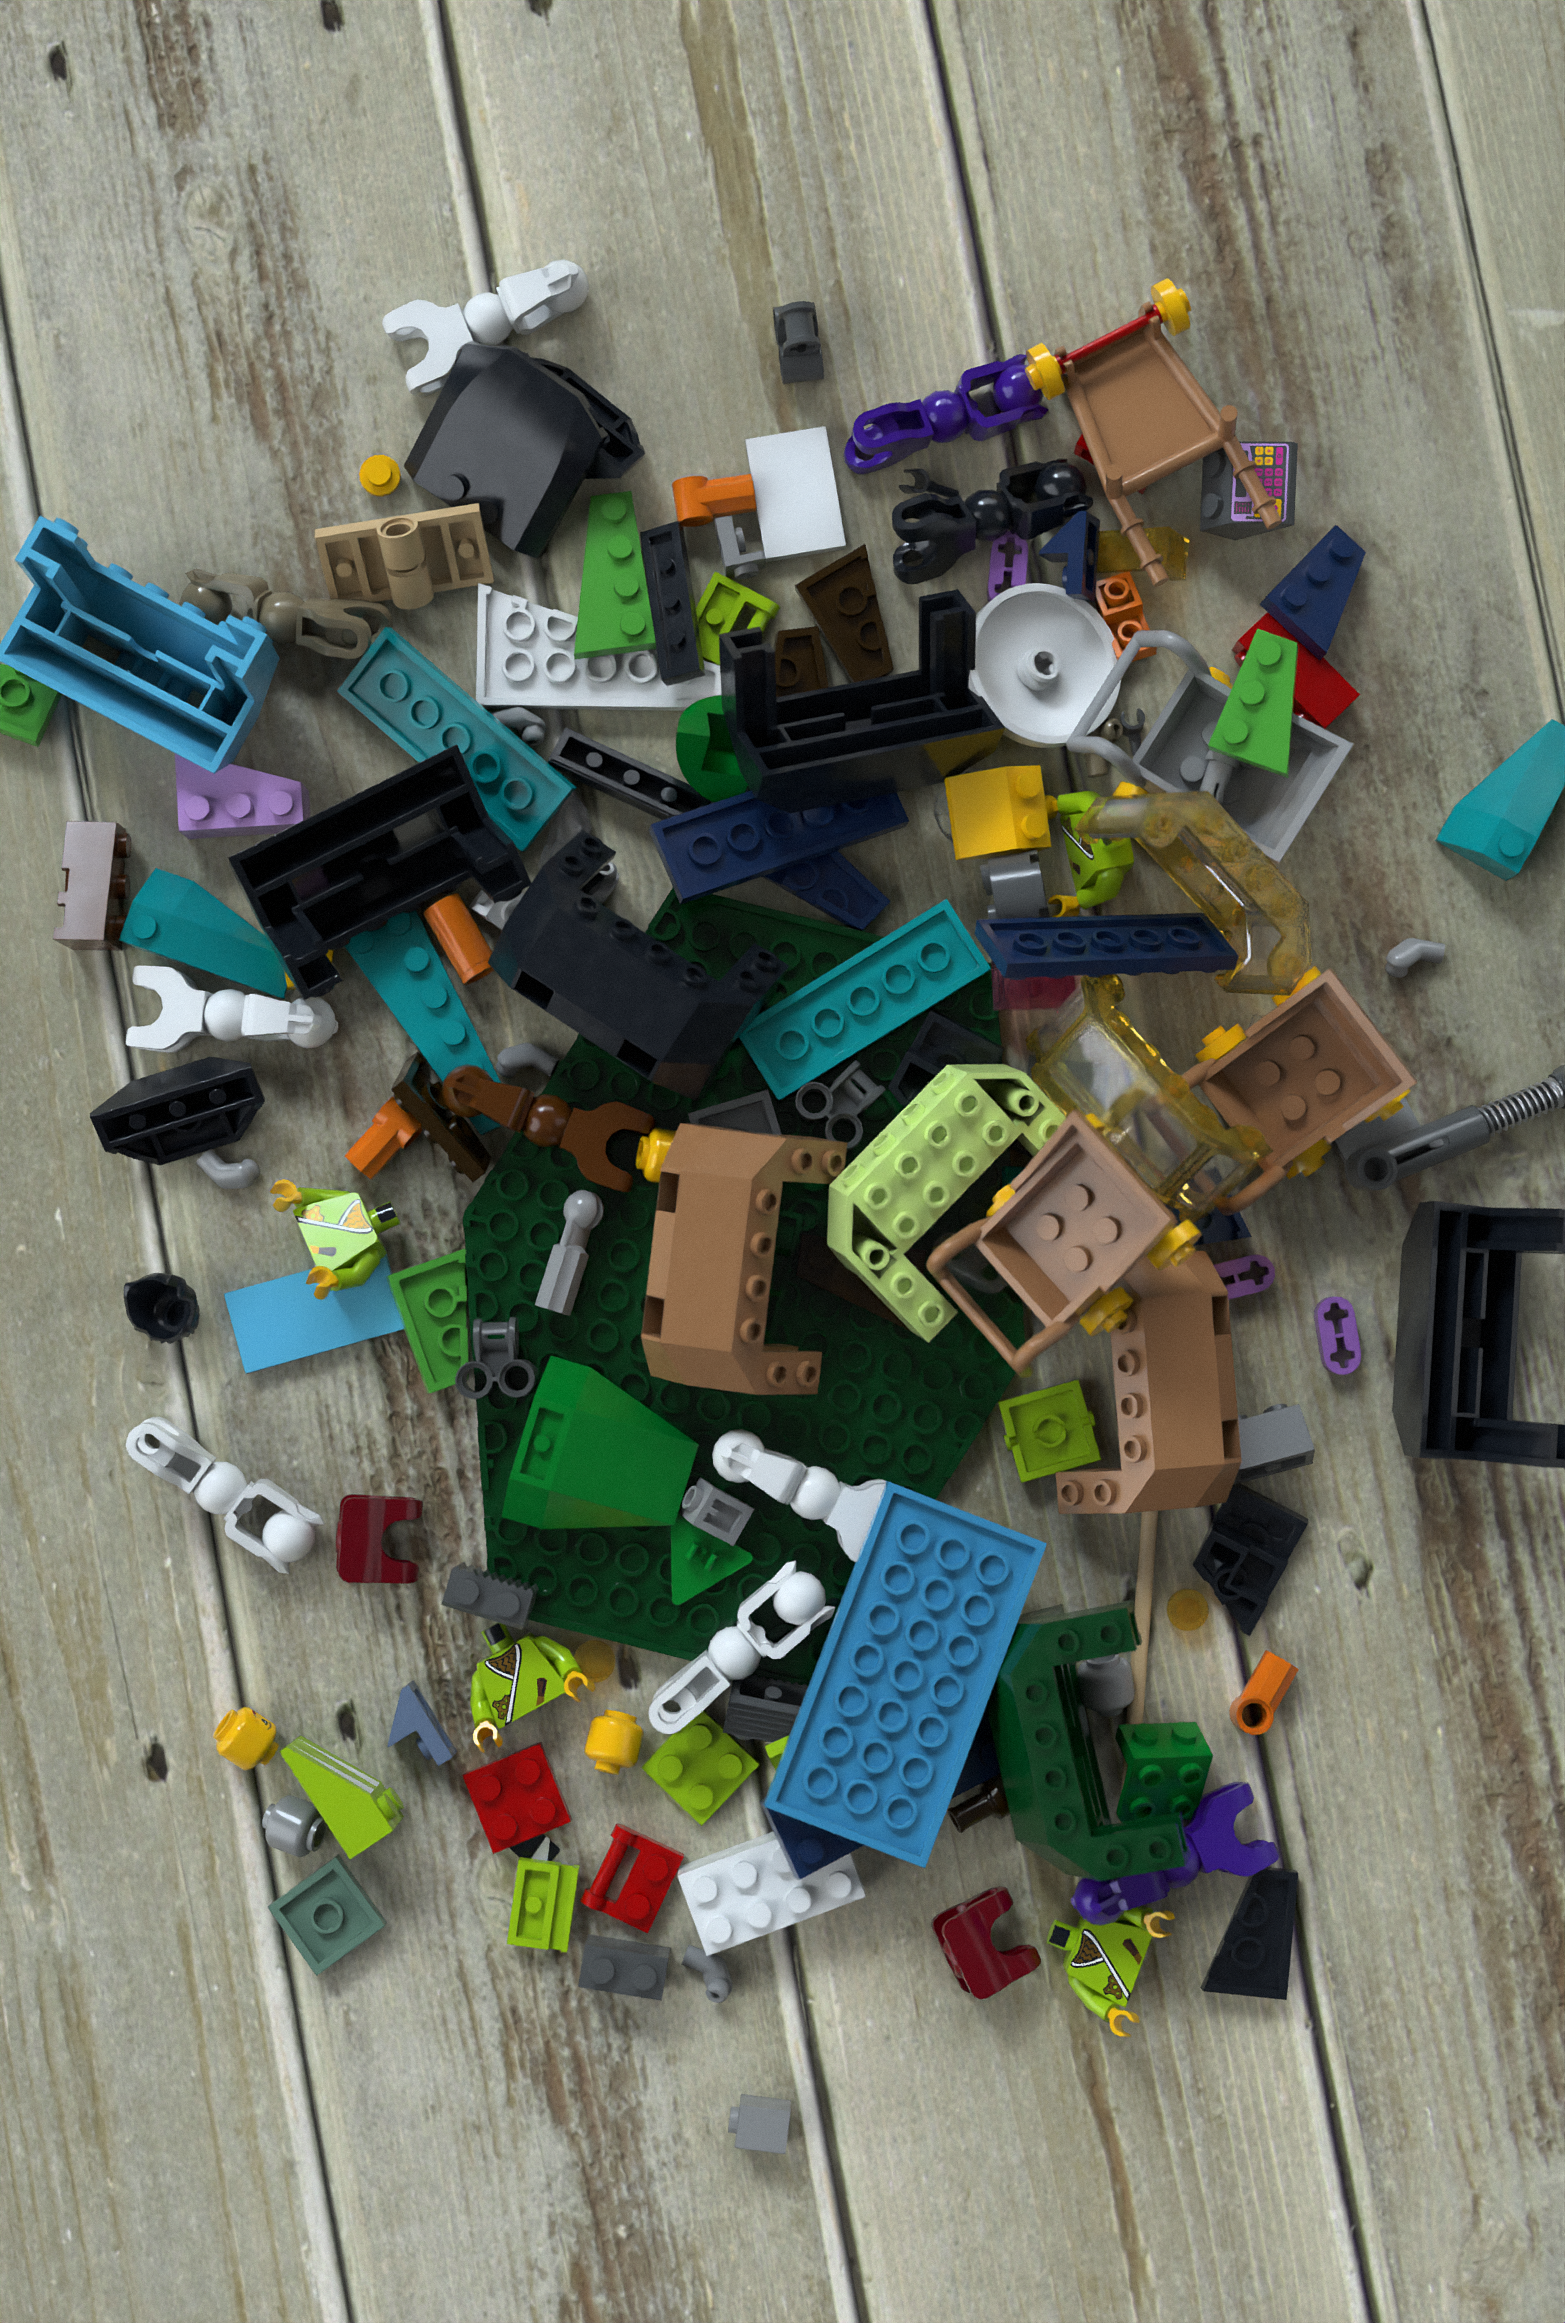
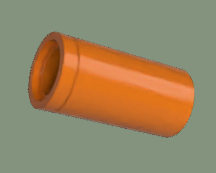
(460, 938)

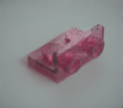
(1030, 993)

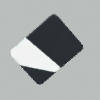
(536, 1848)

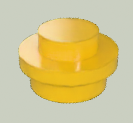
(380, 475)

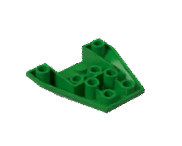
(595, 1457)

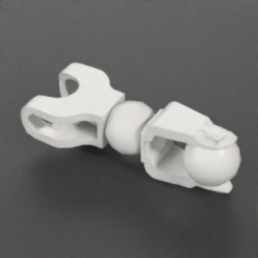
(523, 304)
(224, 1015)
(223, 1490)
(809, 1490)
(738, 1649)

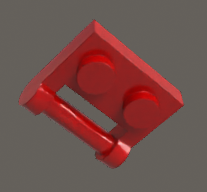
(645, 1884)

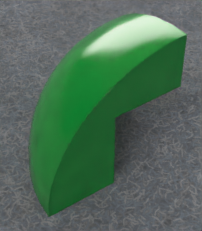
(707, 751)

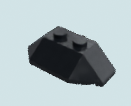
(622, 446)
(180, 1111)

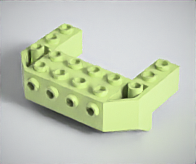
(921, 1170)

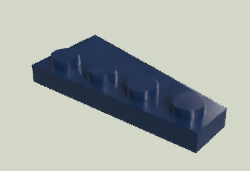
(833, 888)

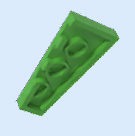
(614, 591)
(25, 706)

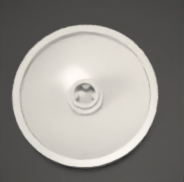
(1041, 662)

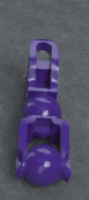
(944, 416)
(1211, 1848)

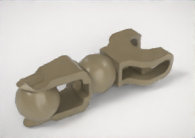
(316, 623)

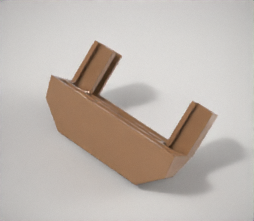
(718, 1255)
(1170, 1398)

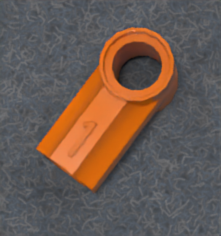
(702, 499)
(388, 1134)
(1266, 1689)

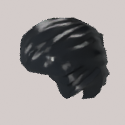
(162, 1307)

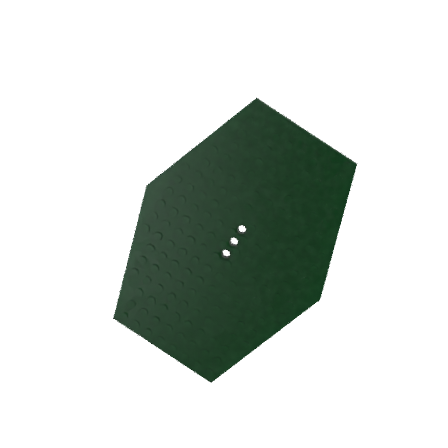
(883, 1396)

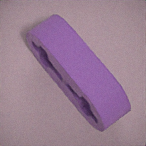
(997, 562)
(1239, 1265)
(1347, 1333)

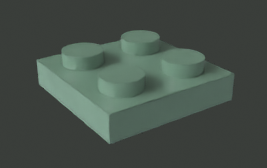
(327, 1915)

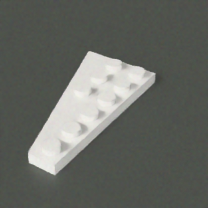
(530, 664)

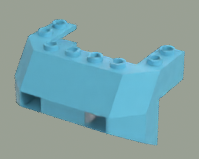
(161, 645)

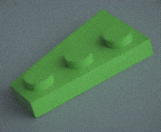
(1260, 706)
(433, 1315)

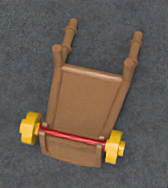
(1144, 412)

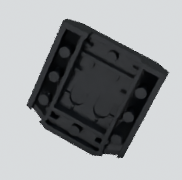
(509, 441)

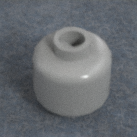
(1106, 1684)
(294, 1826)

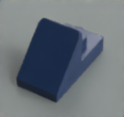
(1078, 546)

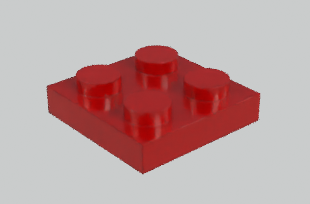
(517, 1797)

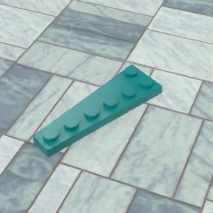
(422, 997)

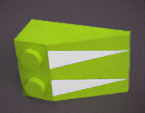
(347, 1798)

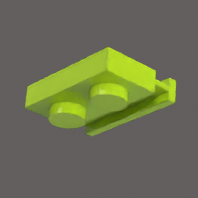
(543, 1904)

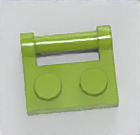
(721, 609)

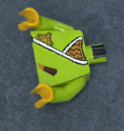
(1094, 867)
(338, 1234)
(519, 1680)
(1107, 1959)

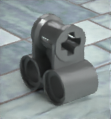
(798, 342)
(843, 1101)
(496, 1359)

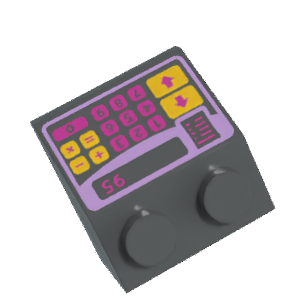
(1225, 502)

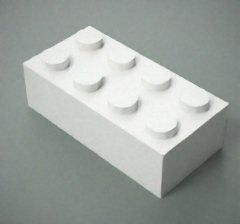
(754, 1892)

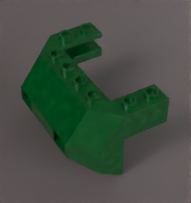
(1051, 1754)

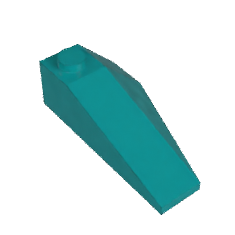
(1510, 807)
(197, 930)

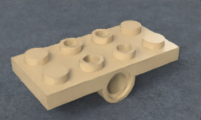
(406, 556)

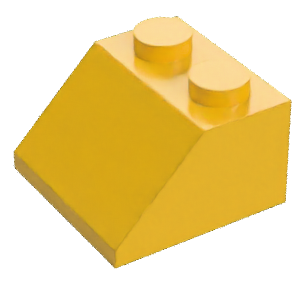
(997, 812)

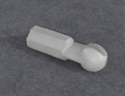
(568, 1258)

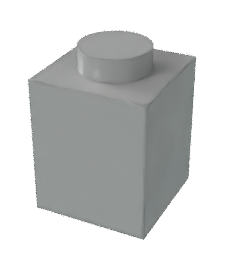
(760, 2123)

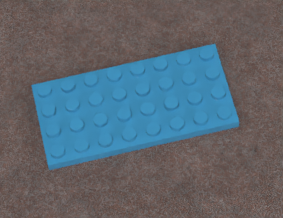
(905, 1674)

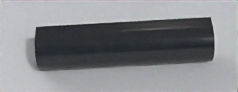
(623, 777)

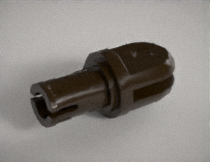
(988, 1802)

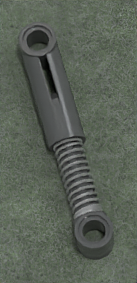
(1454, 1134)

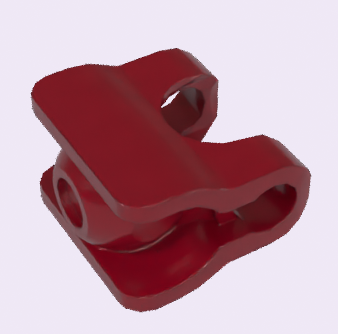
(360, 1536)
(968, 1948)

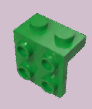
(1164, 1769)

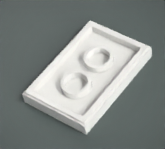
(795, 494)

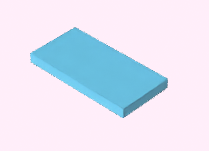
(287, 1322)

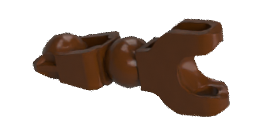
(548, 1120)

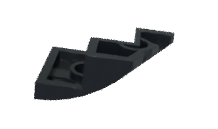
(935, 1046)
(1248, 1552)

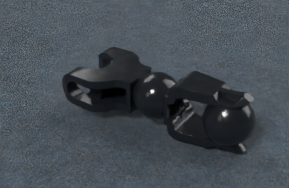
(952, 526)

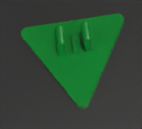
(700, 1560)

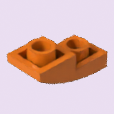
(1122, 610)

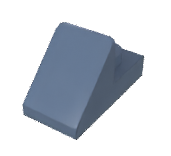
(416, 1715)

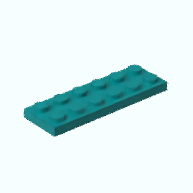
(432, 713)
(863, 999)

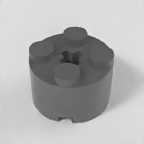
(1015, 886)

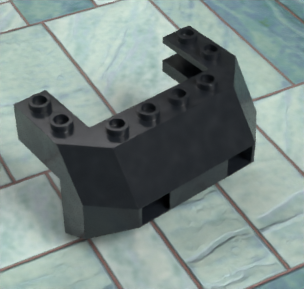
(861, 734)
(371, 862)
(621, 982)
(1462, 1334)

